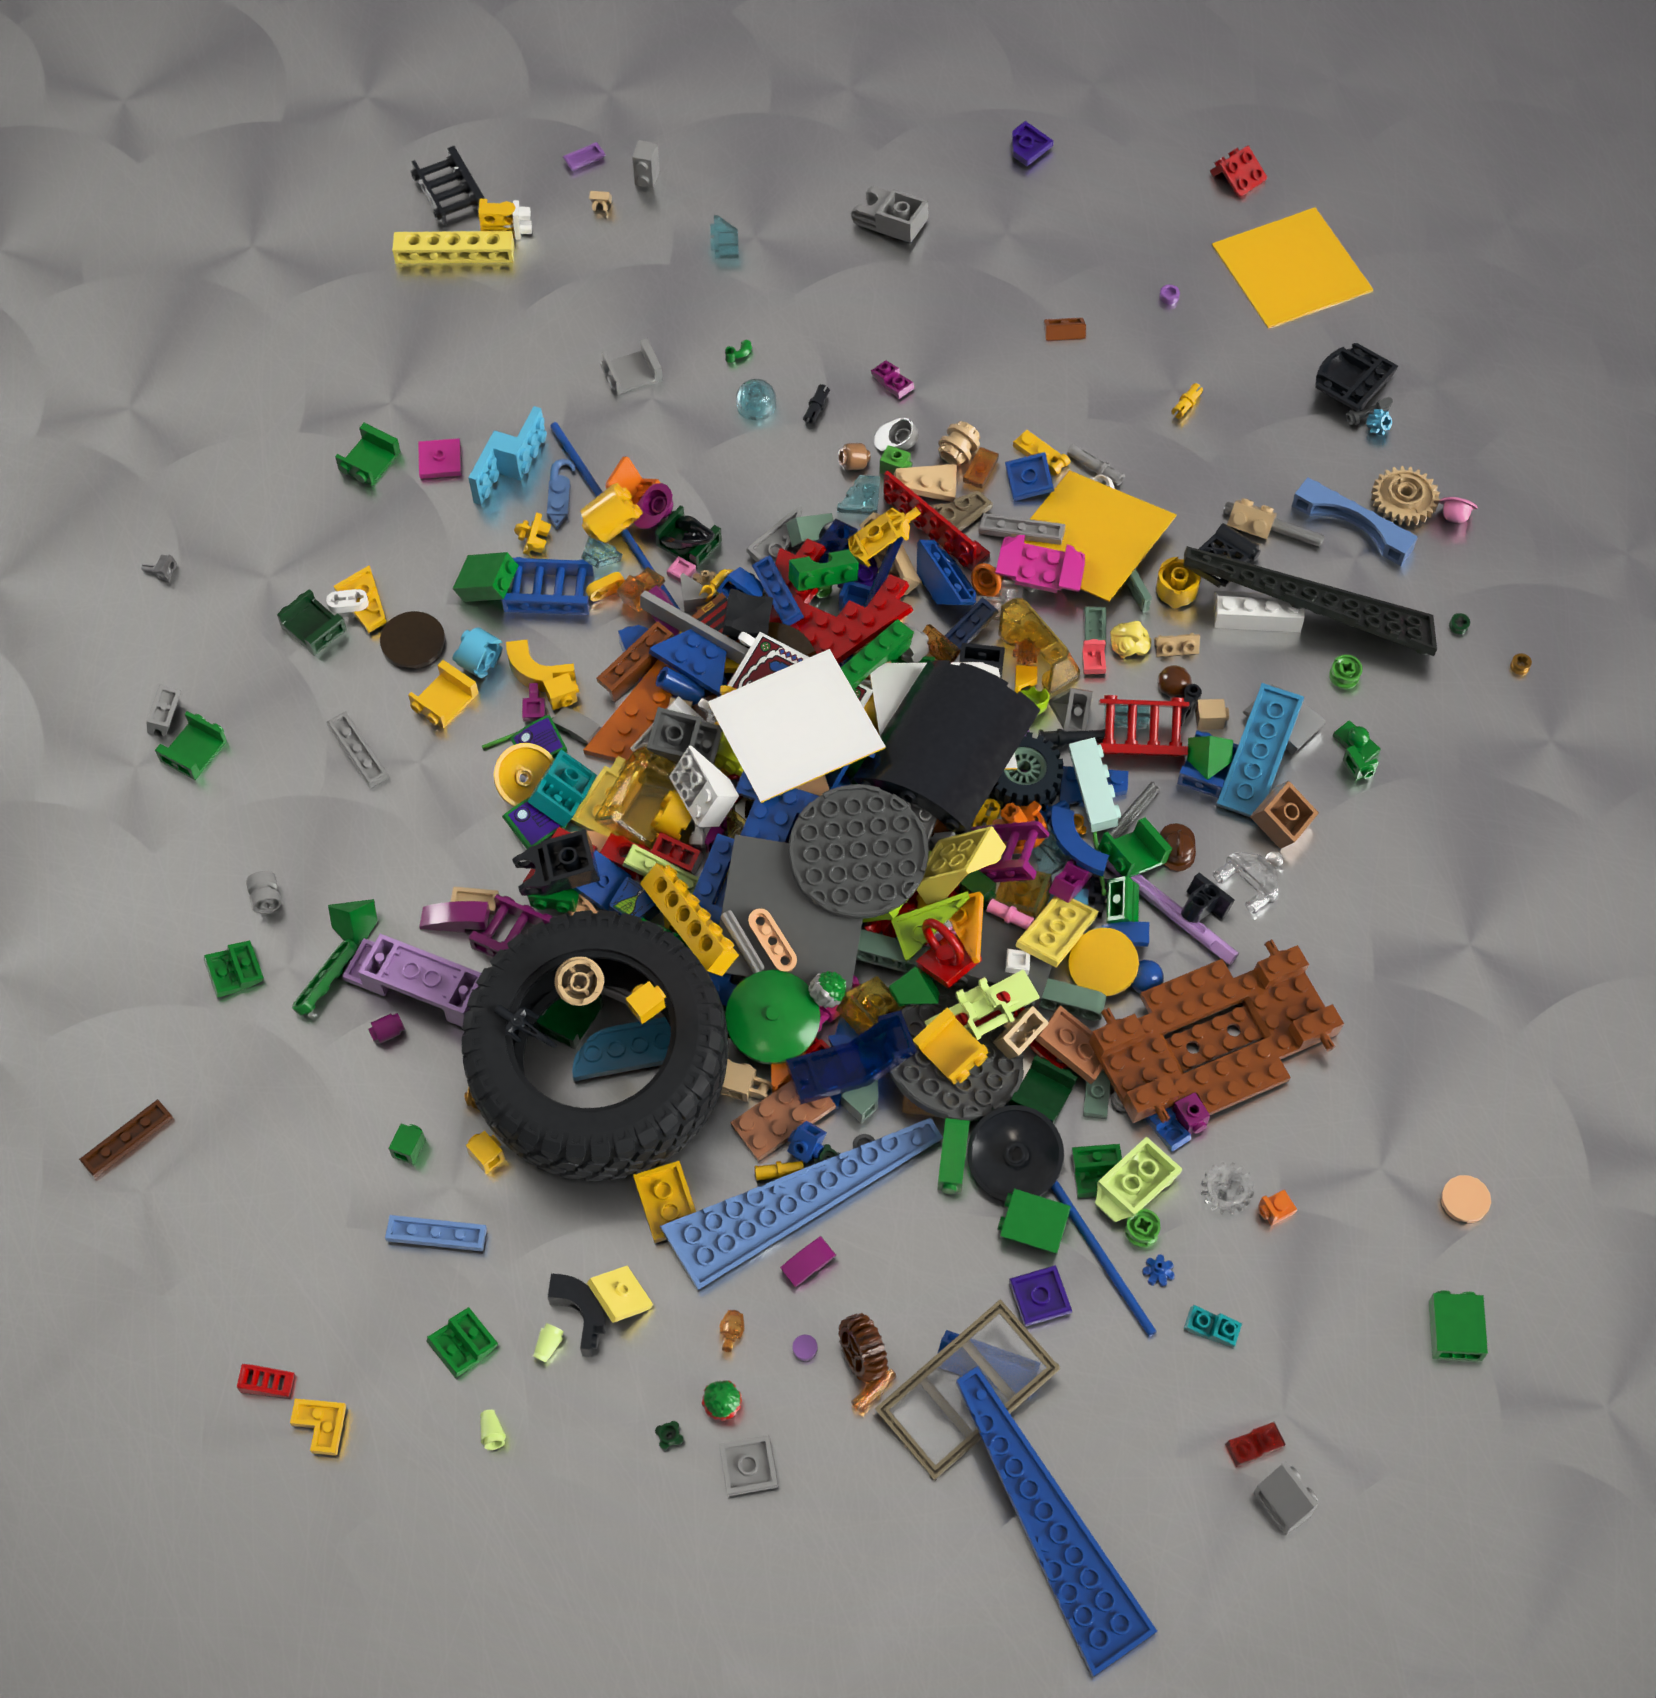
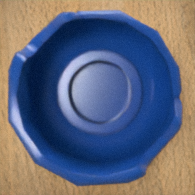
(1148, 976)

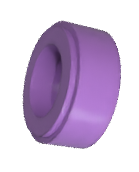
(1169, 294)
(805, 1347)

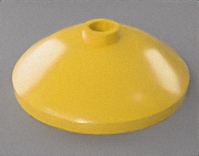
(519, 760)

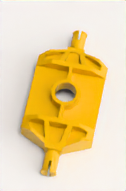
(890, 527)

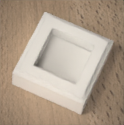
(1016, 961)

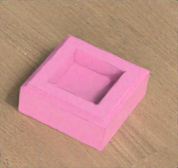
(681, 566)

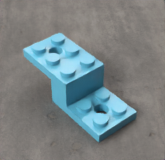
(507, 455)

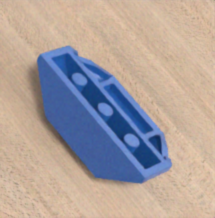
(943, 575)

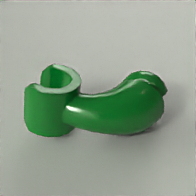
(732, 354)

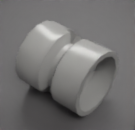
(263, 892)

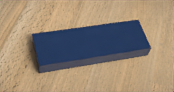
(972, 623)

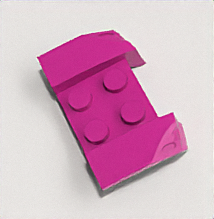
(1040, 566)

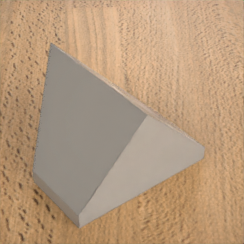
(1072, 708)

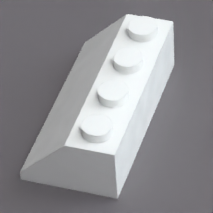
(1255, 612)

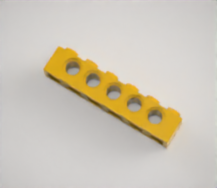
(689, 919)

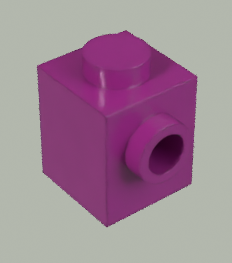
(1191, 1113)

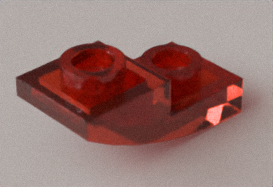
(1255, 1444)

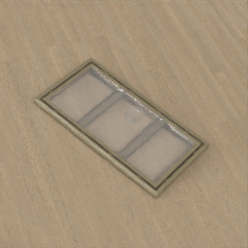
(929, 1408)

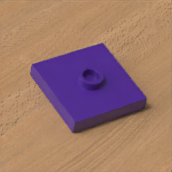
(1040, 1295)

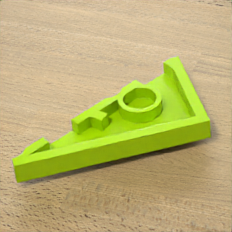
(909, 925)

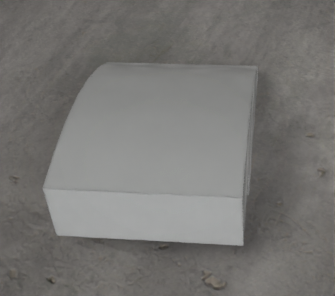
(1306, 726)

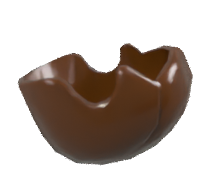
(1173, 680)

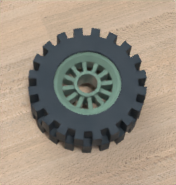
(1039, 783)

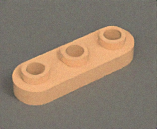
(771, 930)

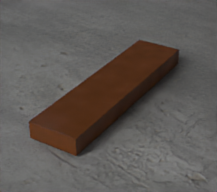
(126, 1138)

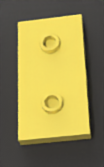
(1056, 930)

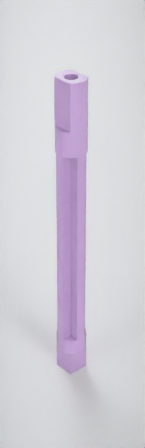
(1173, 911)

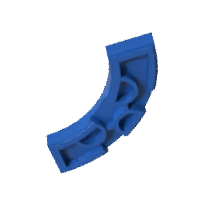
(1073, 845)

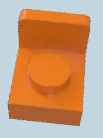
(1276, 1207)

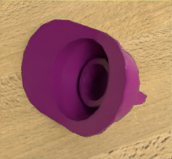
(655, 505)

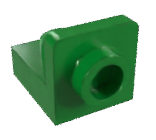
(1356, 763)

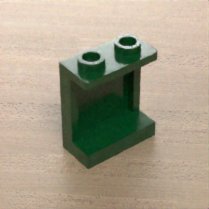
(311, 622)

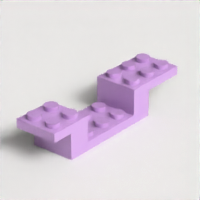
(413, 973)

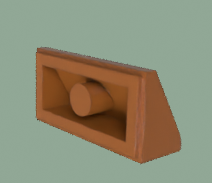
(1065, 329)

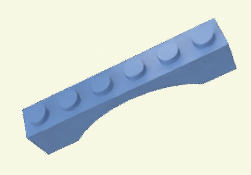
(1321, 501)

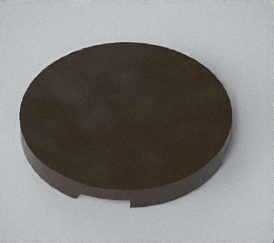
(412, 640)

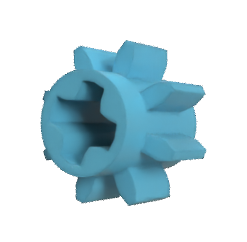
(1379, 421)

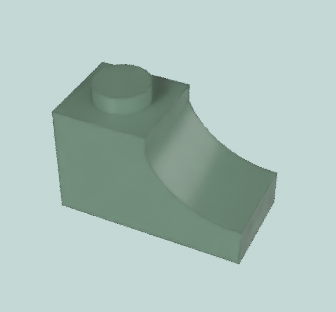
(807, 527)

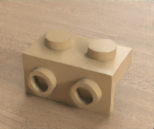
(1252, 518)

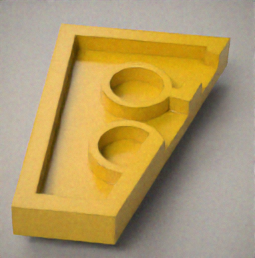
(373, 615)

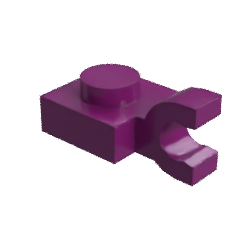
(534, 706)

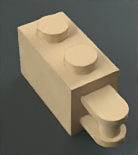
(741, 1080)

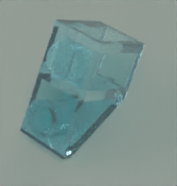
(725, 239)

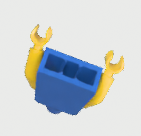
(733, 579)

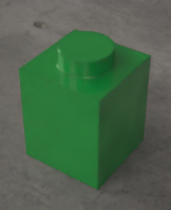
(407, 1143)

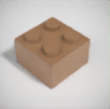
(1284, 814)

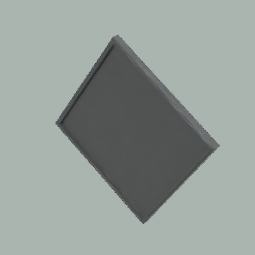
(764, 880)

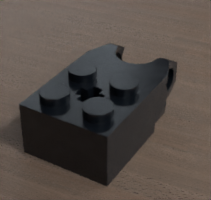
(558, 864)

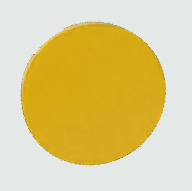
(1104, 961)

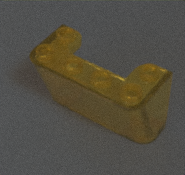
(1021, 621)

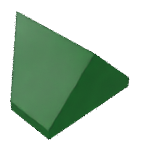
(1209, 754)
(353, 919)
(914, 988)

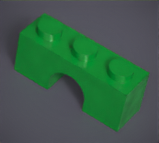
(807, 574)

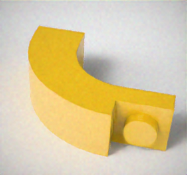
(529, 671)

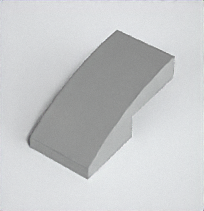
(578, 725)

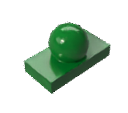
(1359, 736)

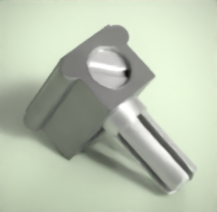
(163, 568)

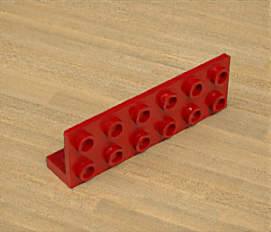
(938, 528)

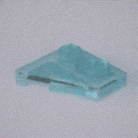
(861, 497)
(600, 554)
(1049, 856)

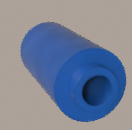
(679, 685)

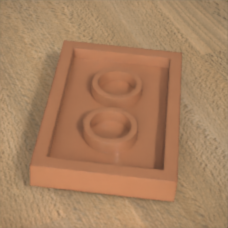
(1069, 1042)

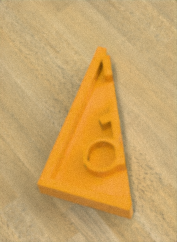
(968, 925)

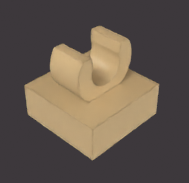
(599, 197)

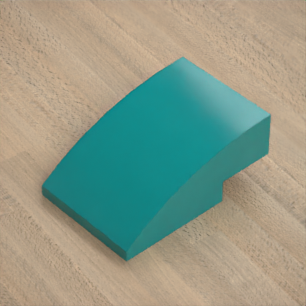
(562, 788)

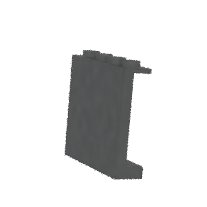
(995, 941)

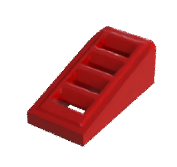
(256, 1371)

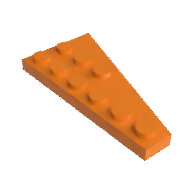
(630, 718)

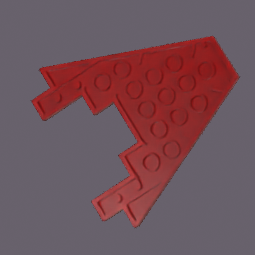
(854, 624)

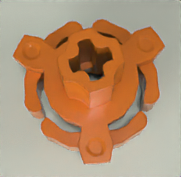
(1013, 813)

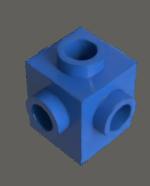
(806, 1142)

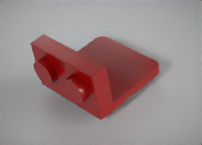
(1240, 170)

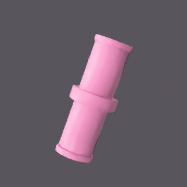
(1009, 914)

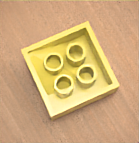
(956, 858)

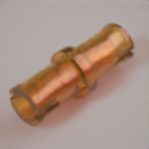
(873, 1390)

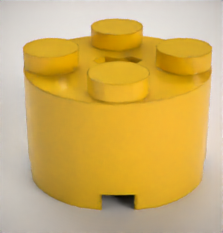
(1176, 583)
(673, 816)

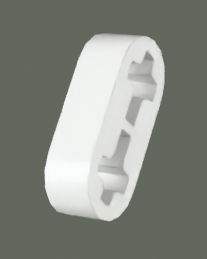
(347, 601)

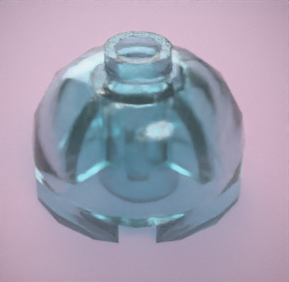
(755, 399)

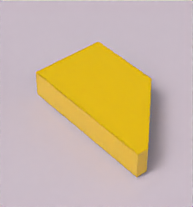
(1025, 677)

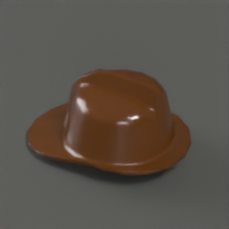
(1183, 845)

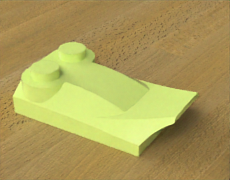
(1135, 1181)

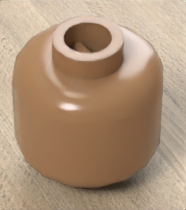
(854, 456)

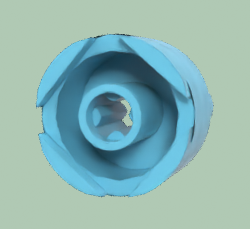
(478, 652)

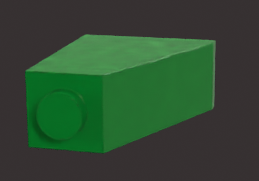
(953, 1156)

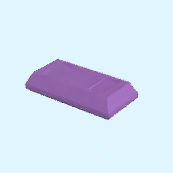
(584, 156)

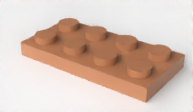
(774, 1119)

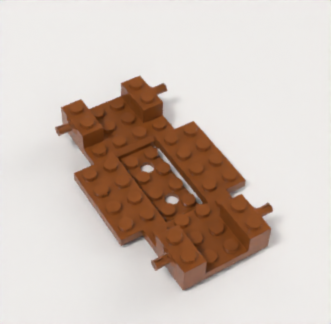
(1276, 1007)

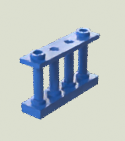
(553, 603)

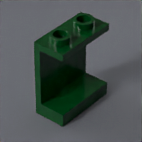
(694, 555)
(568, 1022)
(1045, 1088)

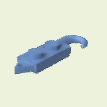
(559, 493)

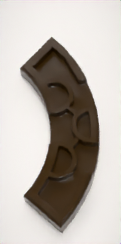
(791, 638)

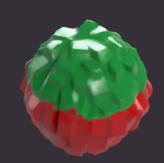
(721, 1400)

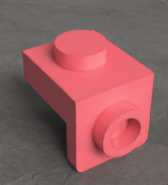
(1094, 657)

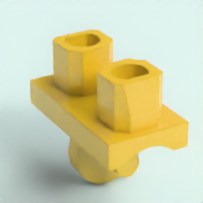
(537, 526)

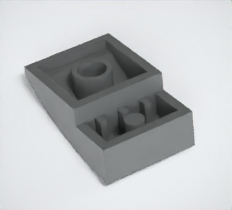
(676, 731)

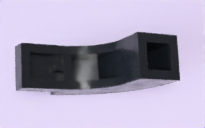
(576, 1294)

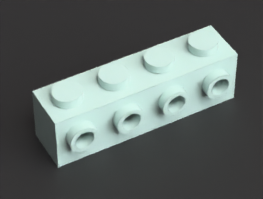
(1093, 784)

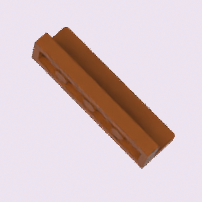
(633, 662)

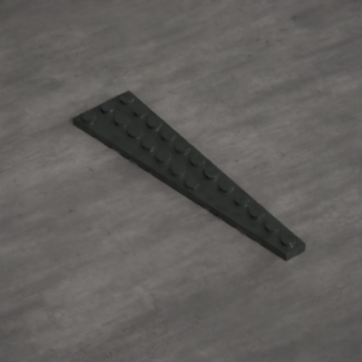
(1369, 614)

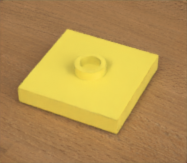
(619, 1294)

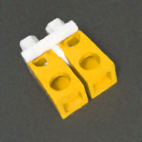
(505, 217)

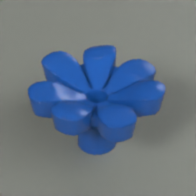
(1158, 1270)

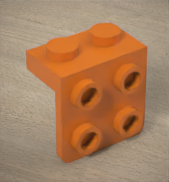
(627, 476)

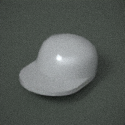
(897, 433)

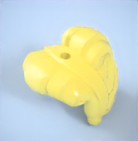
(1130, 639)

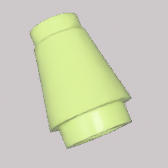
(547, 1342)
(491, 1431)

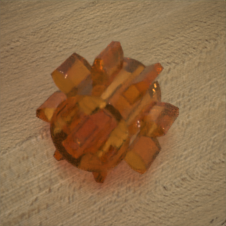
(1026, 652)

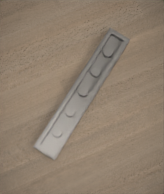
(684, 622)

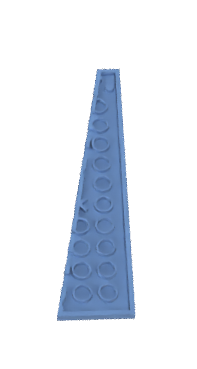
(746, 1224)

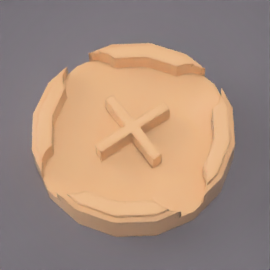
(1466, 1199)

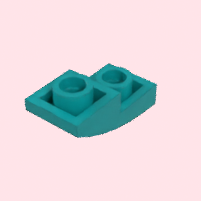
(1212, 1327)

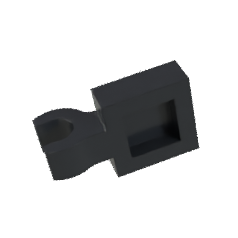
(1095, 894)

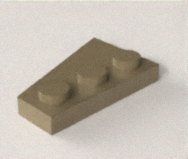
(965, 509)

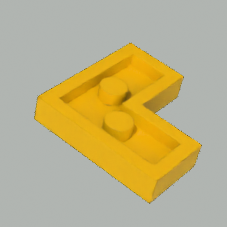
(325, 1419)

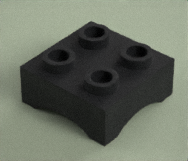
(746, 614)

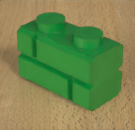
(1122, 900)

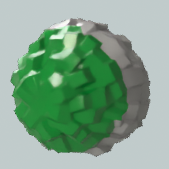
(827, 989)

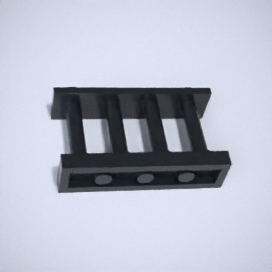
(460, 173)

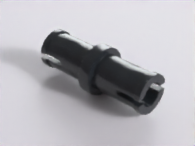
(816, 404)

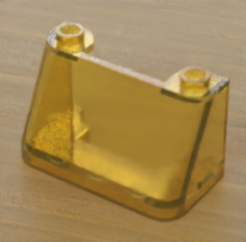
(637, 797)

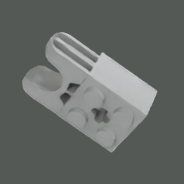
(892, 213)

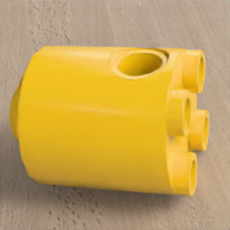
(609, 513)

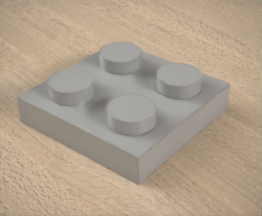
(748, 1465)

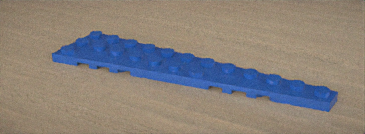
(1083, 1580)

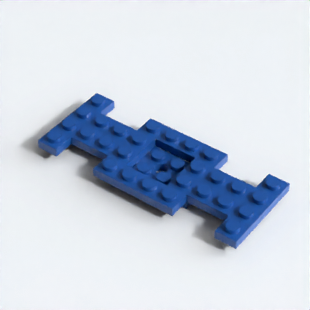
(767, 821)

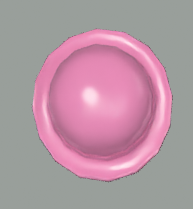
(1457, 509)

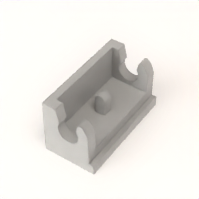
(163, 709)

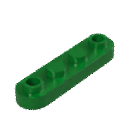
(320, 983)

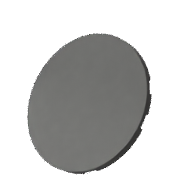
(858, 851)
(982, 1092)

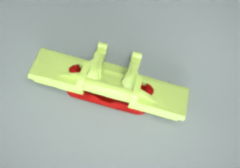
(987, 1002)

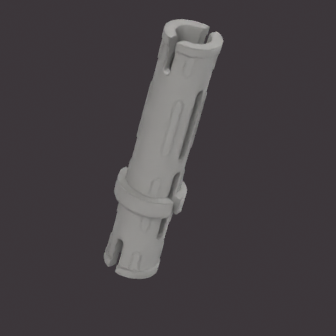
(1095, 464)

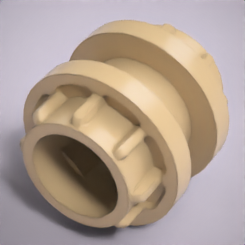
(959, 442)

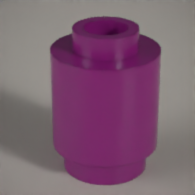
(386, 1028)

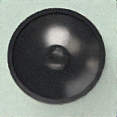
(1015, 1151)

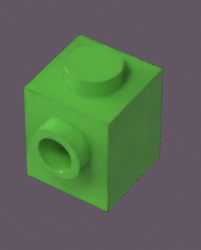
(894, 458)

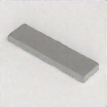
(1032, 529)
(358, 750)

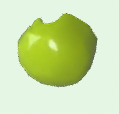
(1040, 698)

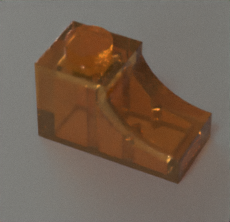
(635, 586)

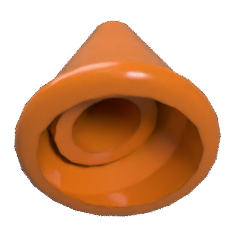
(985, 580)

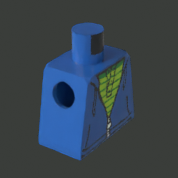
(633, 900)

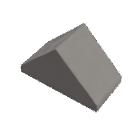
(690, 594)

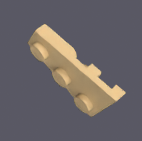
(930, 481)

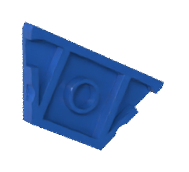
(693, 658)

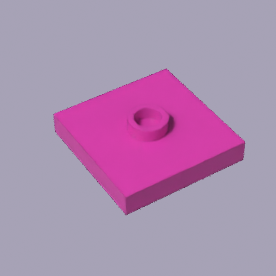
(439, 458)

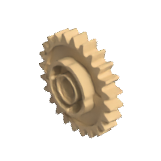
(1405, 496)

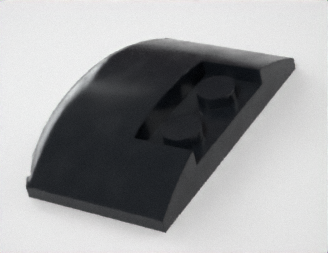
(1354, 375)

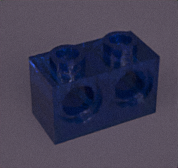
(836, 538)

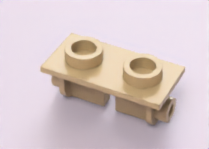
(1177, 645)

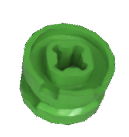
(1345, 671)
(1143, 1228)

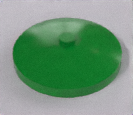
(772, 1017)

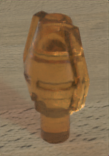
(731, 1328)

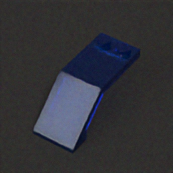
(852, 1063)

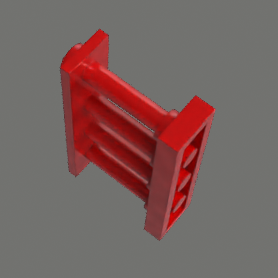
(1153, 746)

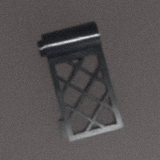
(1232, 544)

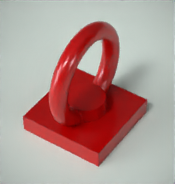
(946, 959)

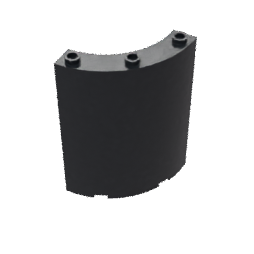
(950, 741)

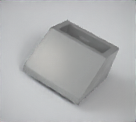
(1286, 1497)

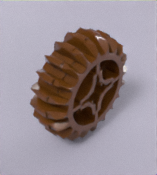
(863, 1347)

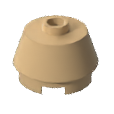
(579, 981)

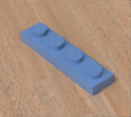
(436, 1233)

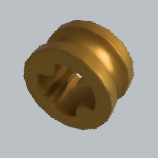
(1520, 670)

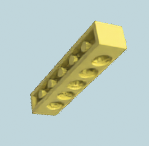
(453, 247)

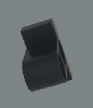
(1204, 899)

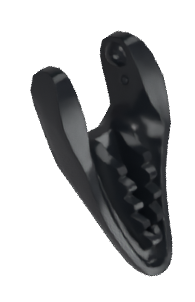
(697, 534)

